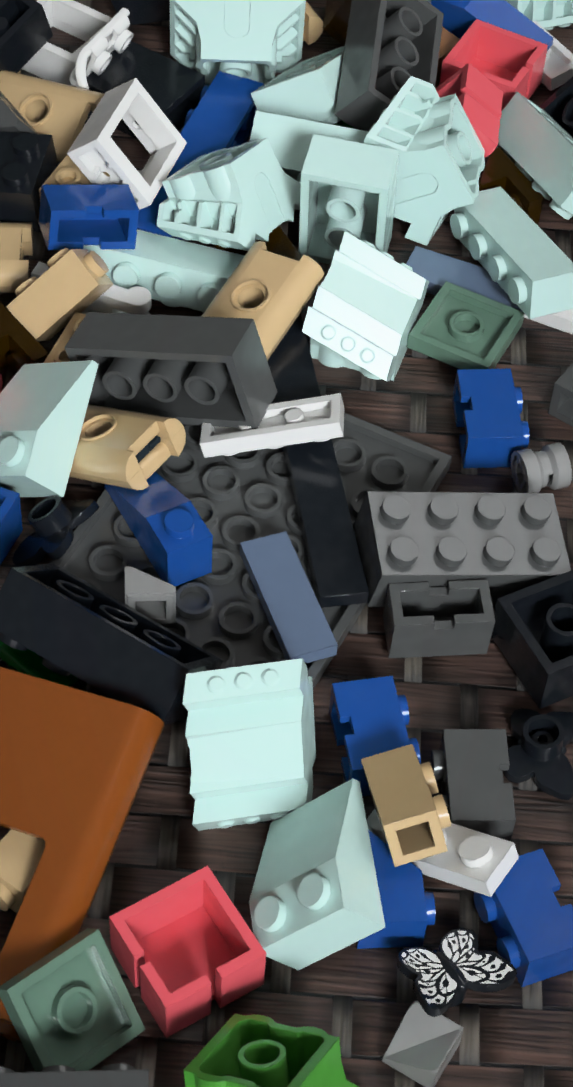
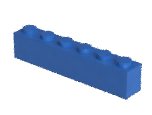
(218, 122)

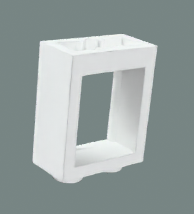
(75, 19)
(98, 153)

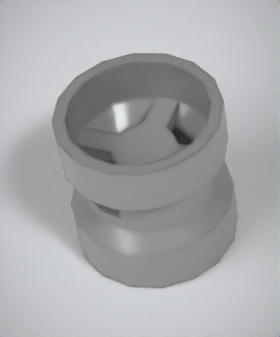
(541, 468)

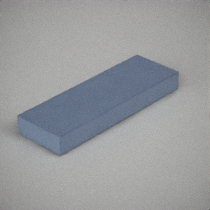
(442, 268)
(288, 598)

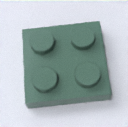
(465, 329)
(72, 1005)

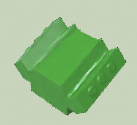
(267, 1054)

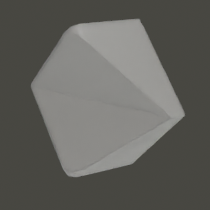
(150, 596)
(423, 1045)

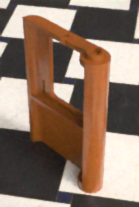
(71, 780)

